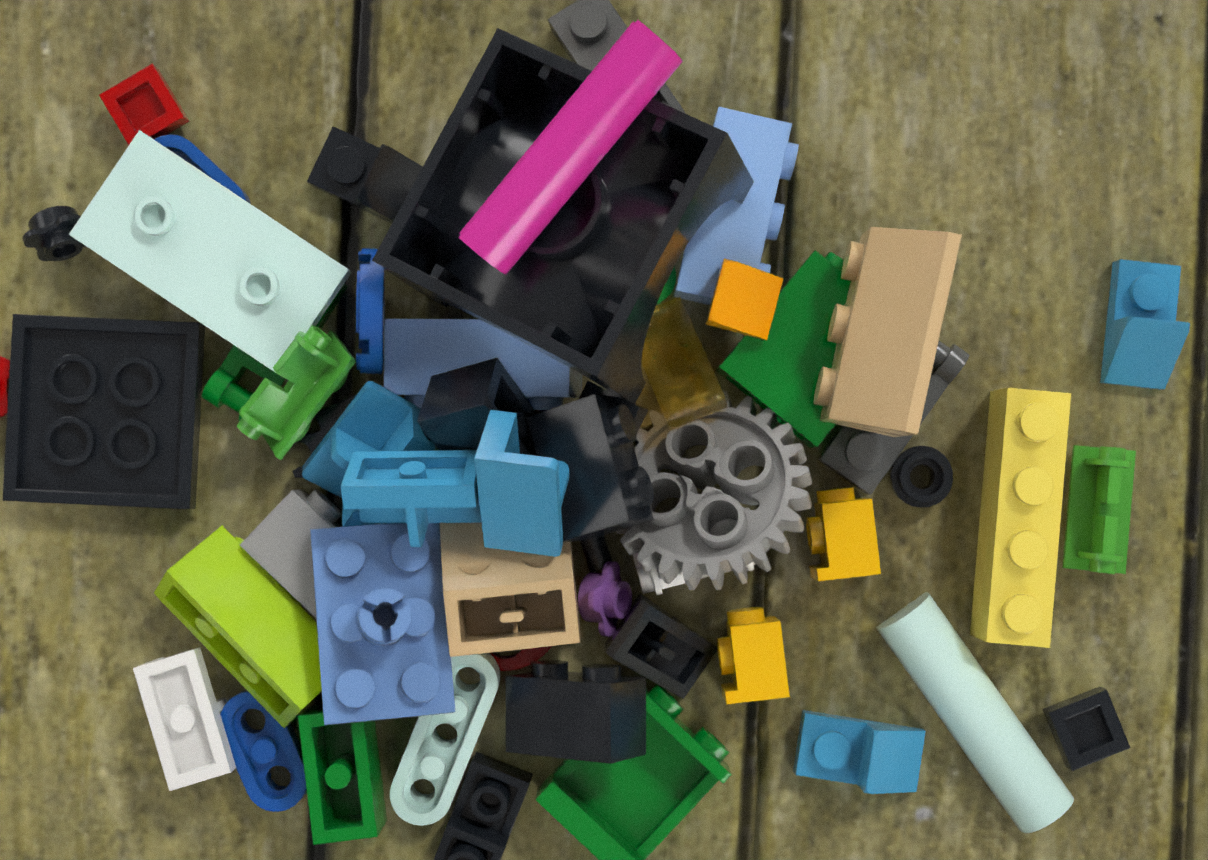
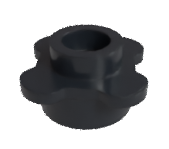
(50, 234)

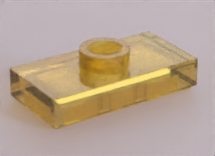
(679, 367)

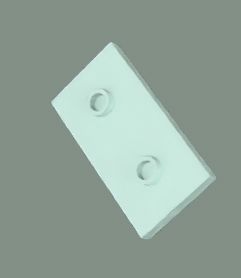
(208, 251)

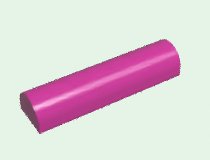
(570, 147)

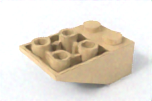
(504, 596)

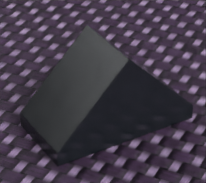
(660, 647)

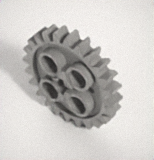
(733, 442)

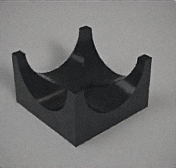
(607, 253)

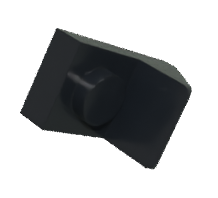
(364, 174)

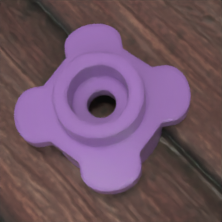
(604, 598)

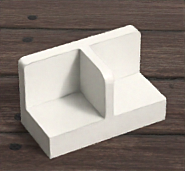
(185, 718)

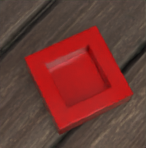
(144, 104)

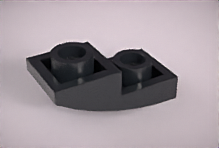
(484, 811)

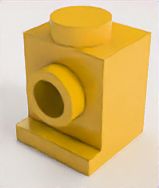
(843, 536)
(753, 657)

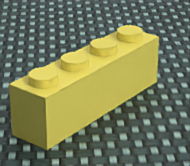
(1020, 517)

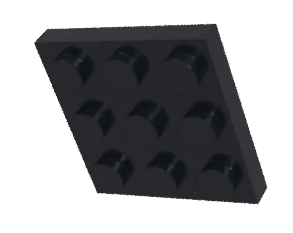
(104, 411)

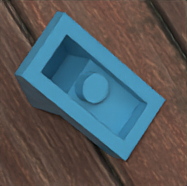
(1142, 325)
(859, 752)

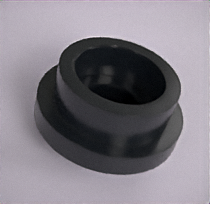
(940, 473)

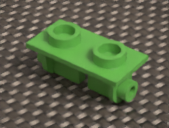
(315, 369)
(1099, 509)

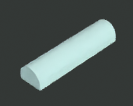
(976, 714)

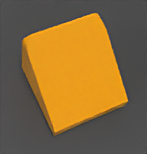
(744, 299)

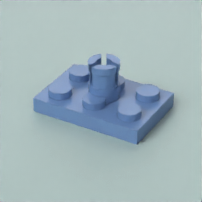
(380, 624)

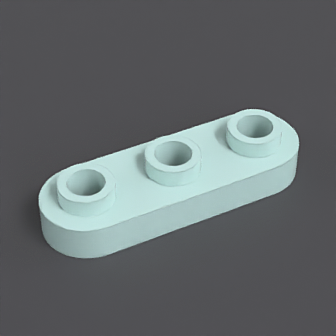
(442, 759)

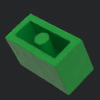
(341, 778)

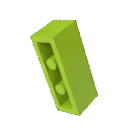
(246, 623)

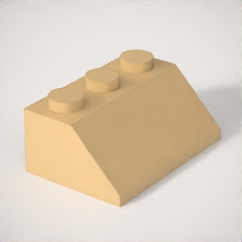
(887, 329)

